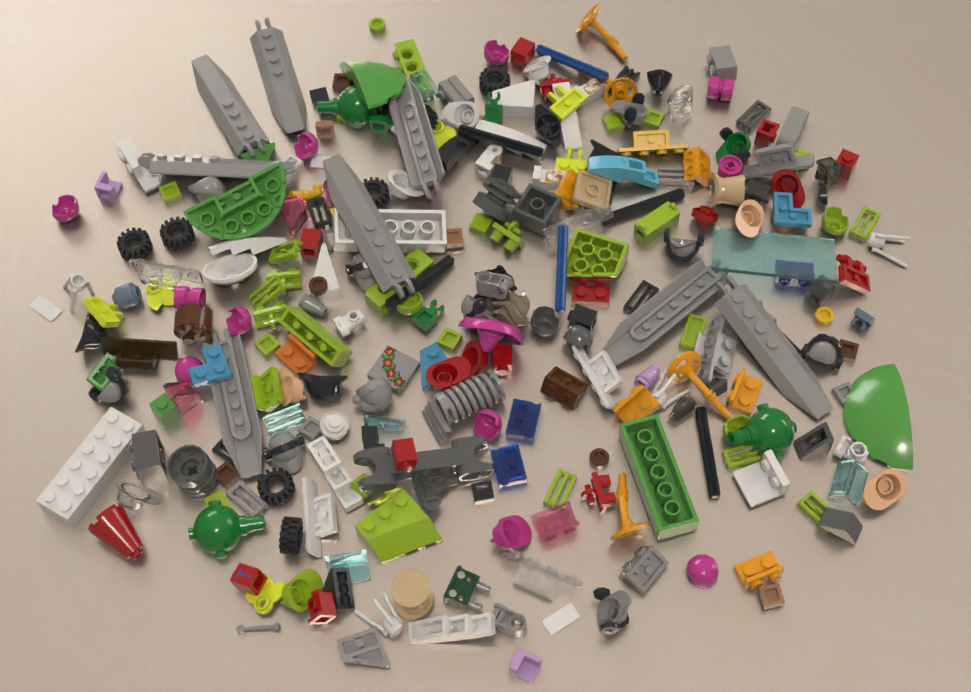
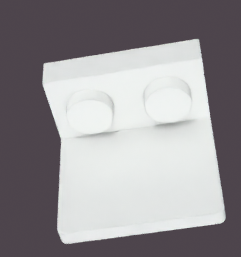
(762, 480)

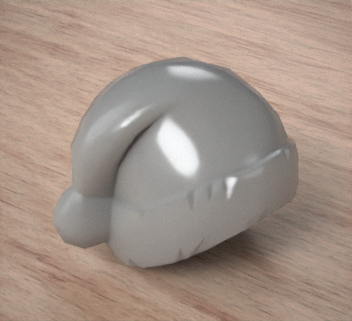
(207, 188)
(374, 395)

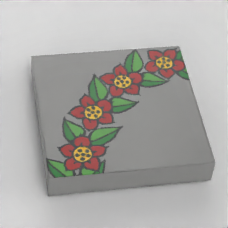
(394, 367)

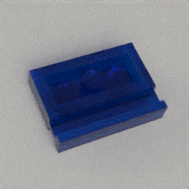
(523, 420)
(508, 465)

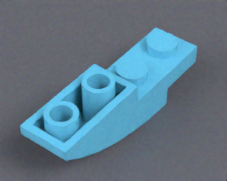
(620, 167)

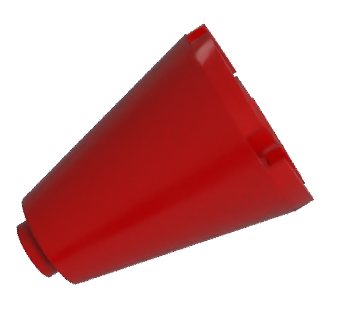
(117, 532)

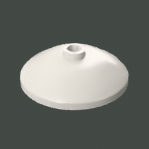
(230, 268)

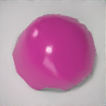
(495, 53)
(307, 146)
(66, 208)
(239, 321)
(182, 366)
(487, 424)
(702, 571)

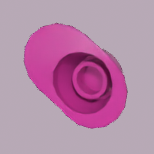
(511, 533)

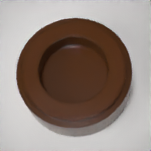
(318, 285)
(599, 458)

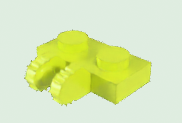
(567, 103)
(568, 163)
(104, 313)

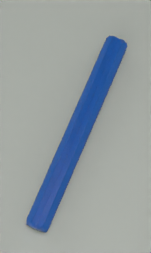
(572, 63)
(561, 270)

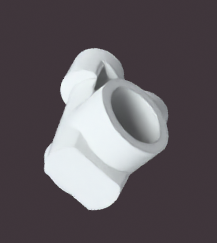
(349, 322)
(850, 450)

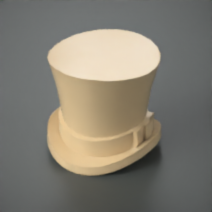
(727, 190)
(412, 595)

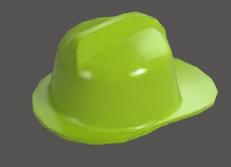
(300, 588)

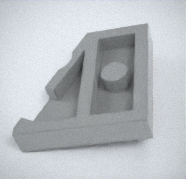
(364, 649)

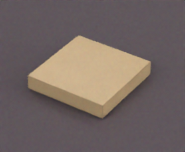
(591, 189)

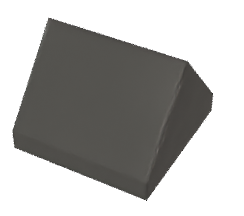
(718, 385)

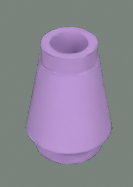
(647, 377)

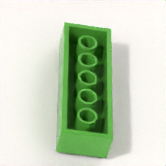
(658, 477)

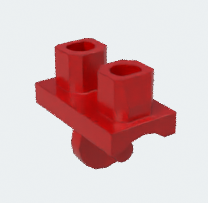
(546, 86)
(599, 483)

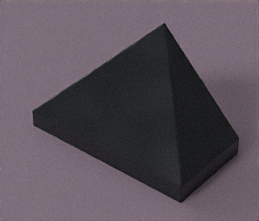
(339, 583)

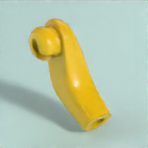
(308, 194)

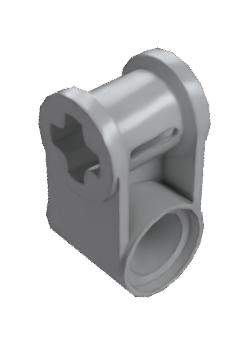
(491, 284)
(506, 619)

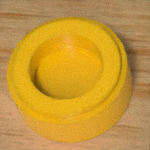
(824, 316)

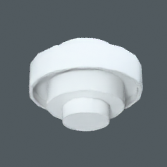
(334, 425)

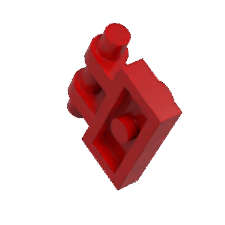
(852, 274)
(591, 295)

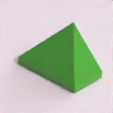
(269, 147)
(97, 374)

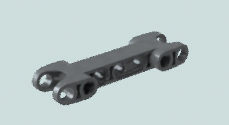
(452, 460)

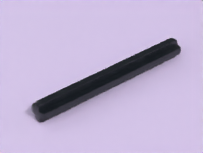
(500, 140)
(645, 205)
(421, 280)
(707, 452)

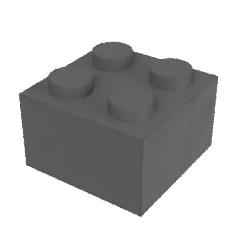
(537, 209)
(148, 458)

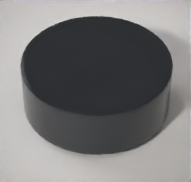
(822, 196)

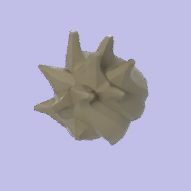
(513, 309)

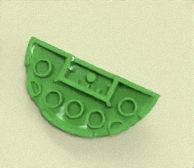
(374, 81)
(244, 208)
(880, 417)

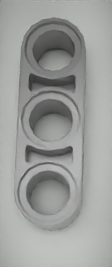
(793, 126)

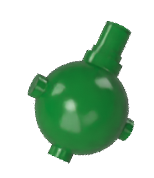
(349, 107)
(766, 431)
(221, 528)

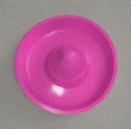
(492, 331)

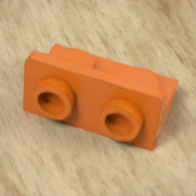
(297, 356)

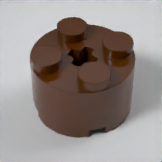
(193, 323)

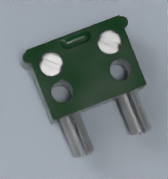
(461, 588)

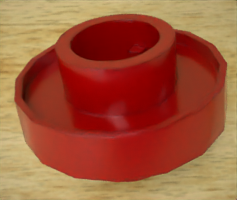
(704, 215)

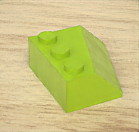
(595, 255)
(397, 528)

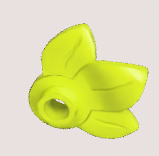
(443, 134)
(159, 297)
(388, 494)
(269, 594)

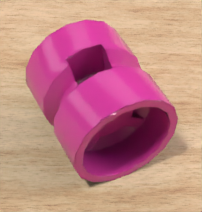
(720, 88)
(729, 166)
(184, 295)

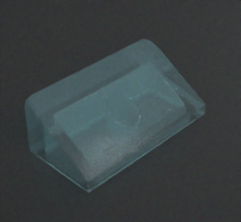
(385, 423)

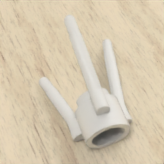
(878, 240)
(77, 284)
(661, 396)
(392, 624)

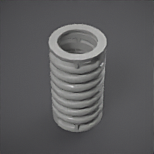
(470, 402)

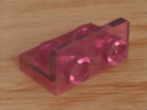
(554, 520)

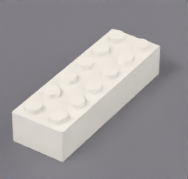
(409, 228)
(90, 468)

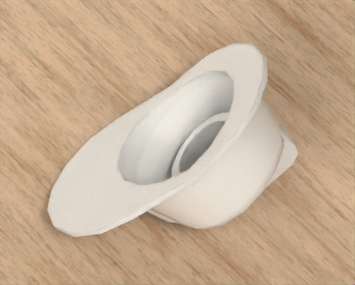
(538, 69)
(462, 113)
(400, 185)

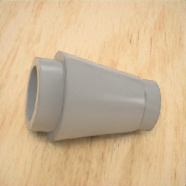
(312, 305)

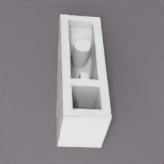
(325, 269)

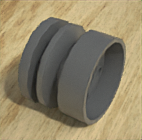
(497, 197)
(192, 470)

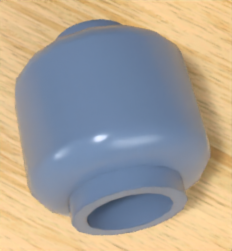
(126, 295)

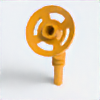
(592, 21)
(619, 90)
(690, 373)
(627, 526)

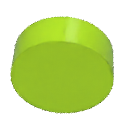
(377, 25)

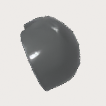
(544, 321)
(578, 336)

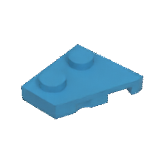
(428, 357)

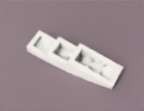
(569, 127)
(509, 133)
(254, 244)
(334, 473)
(451, 628)

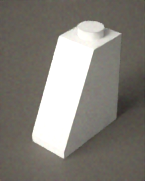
(517, 99)

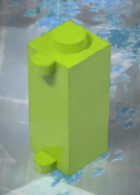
(655, 222)

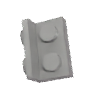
(643, 567)

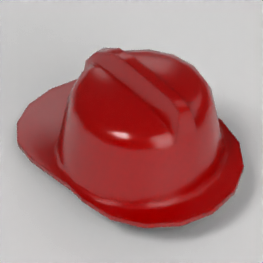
(789, 182)
(476, 357)
(448, 372)

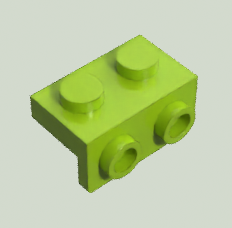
(267, 390)

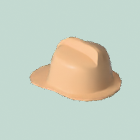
(749, 218)
(291, 387)
(884, 489)

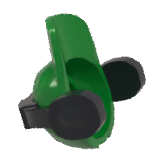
(735, 144)

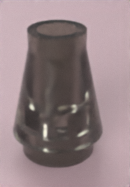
(683, 406)

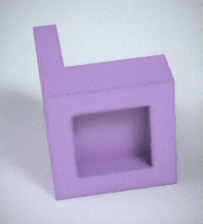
(107, 188)
(525, 666)

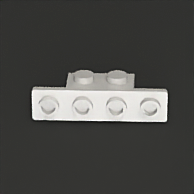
(130, 153)
(601, 373)
(319, 516)

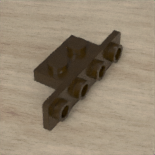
(138, 352)

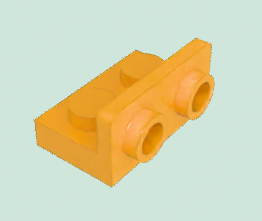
(697, 166)
(565, 190)
(744, 394)
(637, 405)
(758, 570)

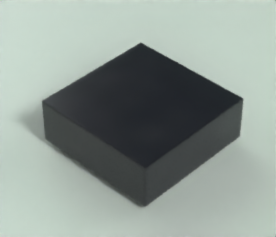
(318, 95)
(482, 492)

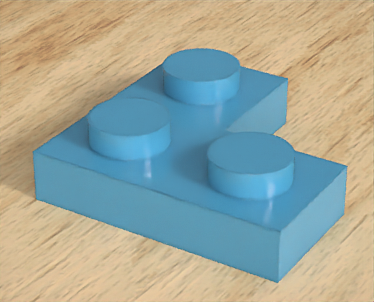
(787, 216)
(214, 369)

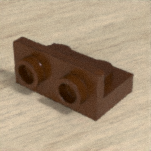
(563, 387)

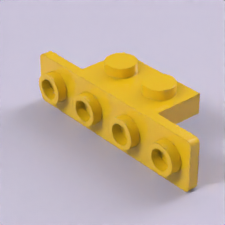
(652, 142)

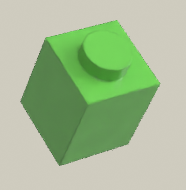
(164, 409)

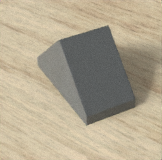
(815, 441)
(842, 524)

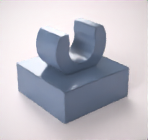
(864, 317)

